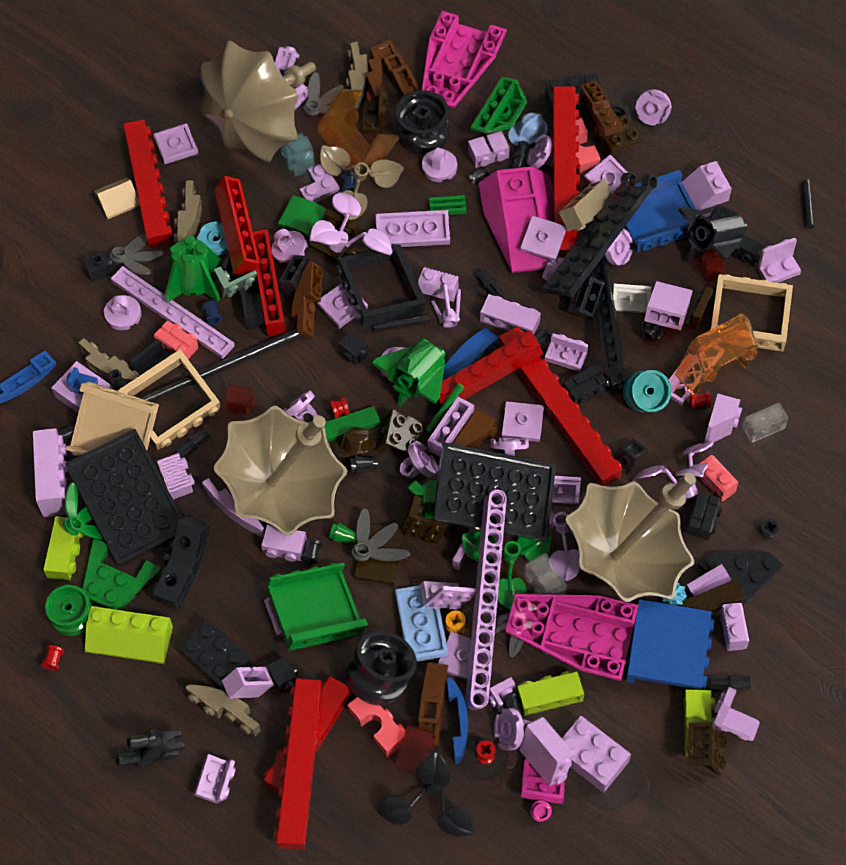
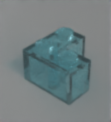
(299, 155)

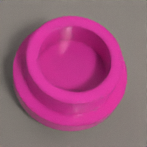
(540, 810)

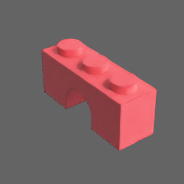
(587, 156)
(390, 735)

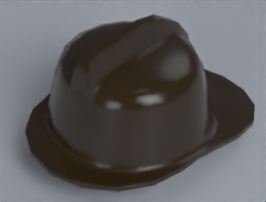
(354, 442)

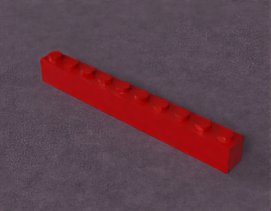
(565, 158)
(567, 416)

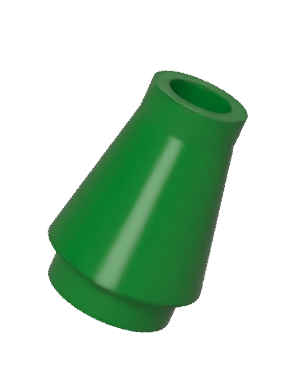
(341, 533)

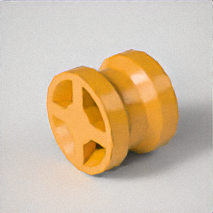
(455, 626)

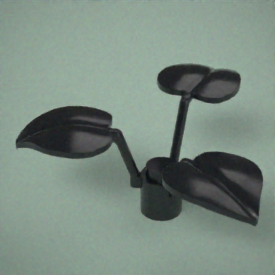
(436, 775)

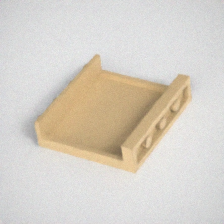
(107, 415)

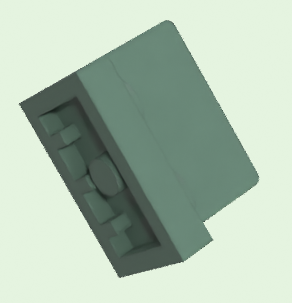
(229, 289)

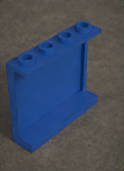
(658, 216)
(670, 645)

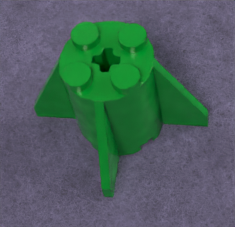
(191, 269)
(415, 370)

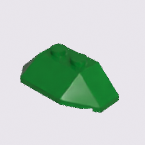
(501, 107)

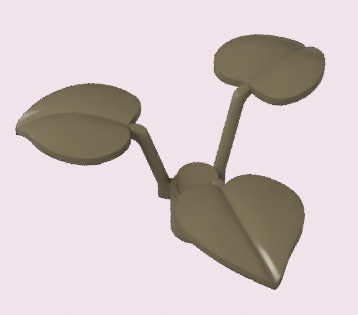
(384, 172)

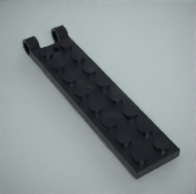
(599, 235)

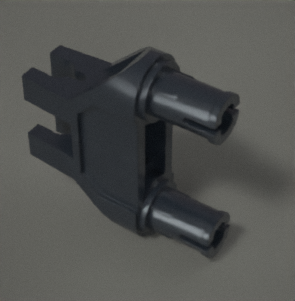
(150, 748)

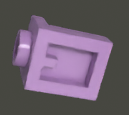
(286, 57)
(499, 691)

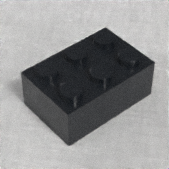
(570, 82)
(213, 654)

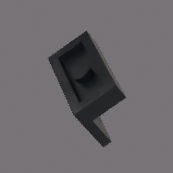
(252, 310)
(149, 357)

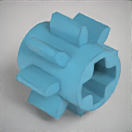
(679, 596)

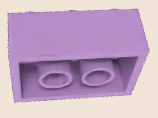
(595, 754)

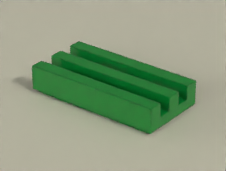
(447, 203)

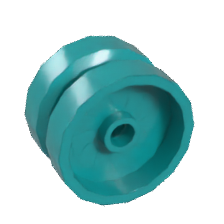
(647, 391)

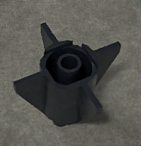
(713, 230)

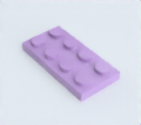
(415, 228)

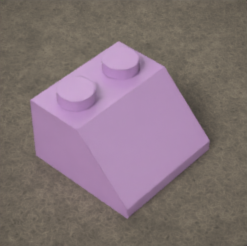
(707, 186)
(723, 418)

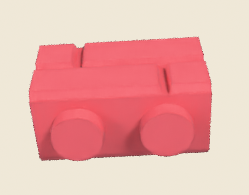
(174, 339)
(718, 479)

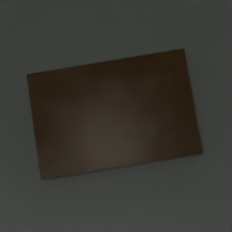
(376, 570)

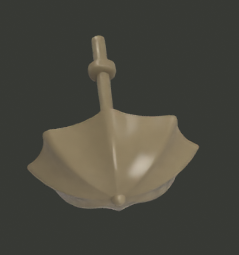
(251, 100)
(280, 470)
(632, 538)

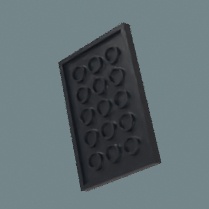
(471, 474)
(126, 496)

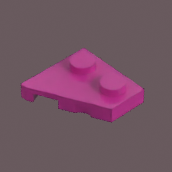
(536, 788)

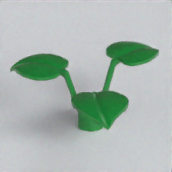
(529, 548)

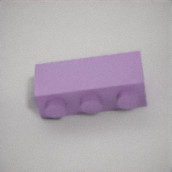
(509, 315)
(450, 425)

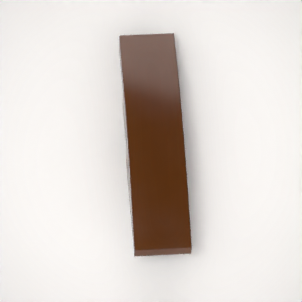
(397, 69)
(374, 75)

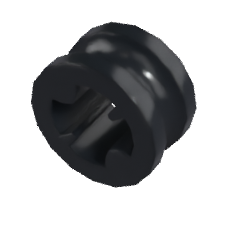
(766, 533)

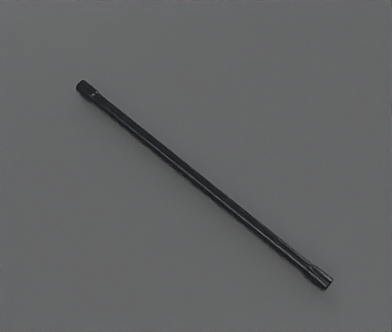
(286, 337)

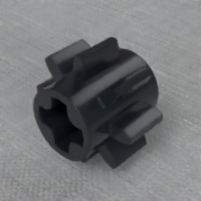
(651, 331)

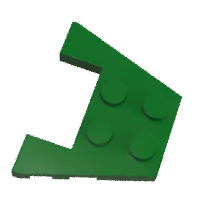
(110, 586)

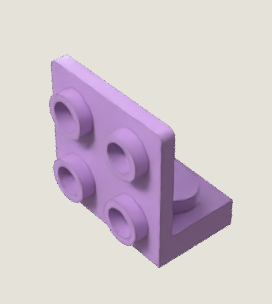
(778, 262)
(445, 595)

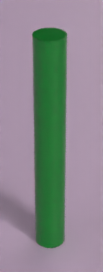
(445, 407)

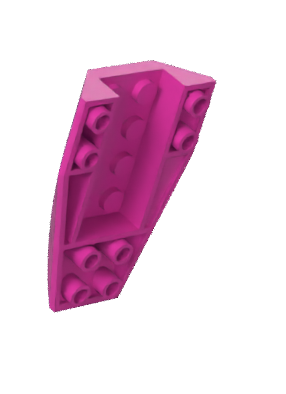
(458, 57)
(508, 205)
(577, 629)

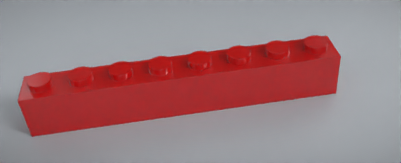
(147, 184)
(299, 764)

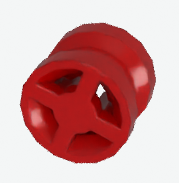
(339, 407)

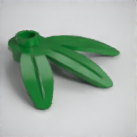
(76, 522)

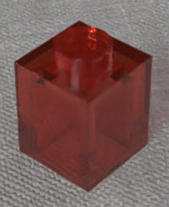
(712, 265)
(240, 399)

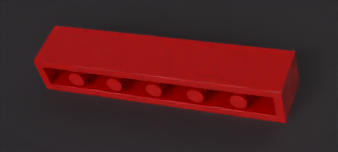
(236, 226)
(268, 285)
(493, 367)
(333, 700)

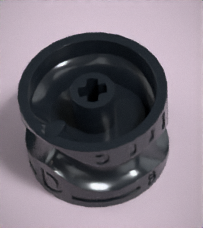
(422, 121)
(381, 668)

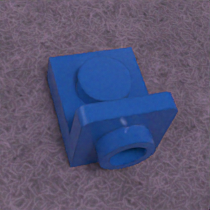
(76, 378)

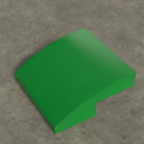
(301, 215)

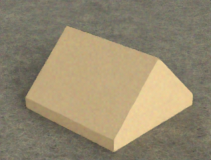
(117, 198)

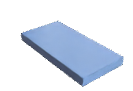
(420, 624)

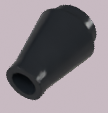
(362, 464)

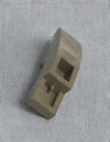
(358, 71)
(190, 216)
(103, 365)
(218, 703)

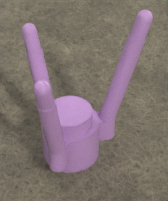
(449, 317)

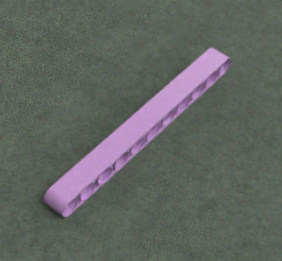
(480, 606)

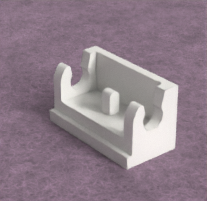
(631, 298)

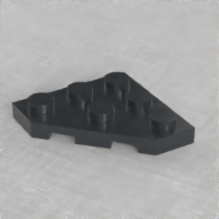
(750, 568)

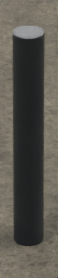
(808, 203)
(401, 322)

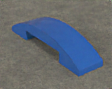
(470, 352)
(27, 377)
(455, 697)

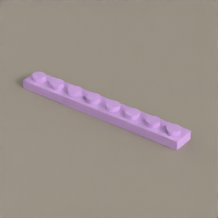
(172, 312)

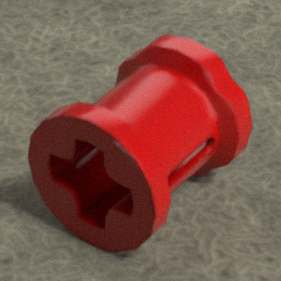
(700, 400)
(52, 657)
(485, 746)

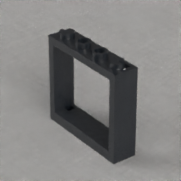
(389, 313)

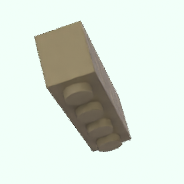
(585, 205)

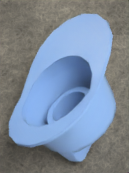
(528, 129)

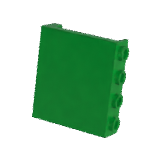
(314, 606)

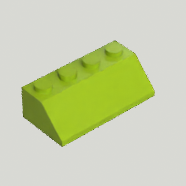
(128, 634)

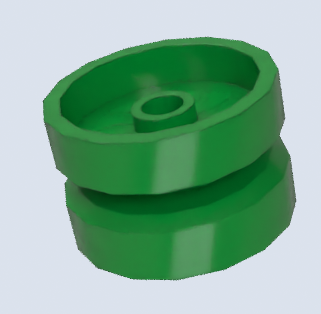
(68, 609)

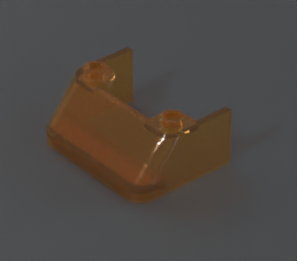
(340, 131)
(715, 349)

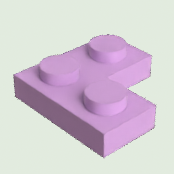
(323, 185)

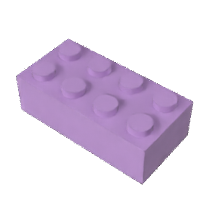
(50, 472)

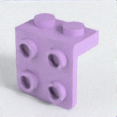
(732, 720)

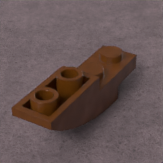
(600, 108)
(306, 295)
(433, 698)

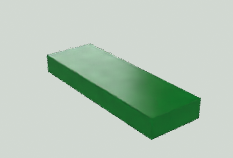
(364, 419)

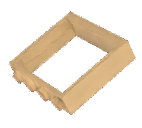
(764, 340)
(194, 419)

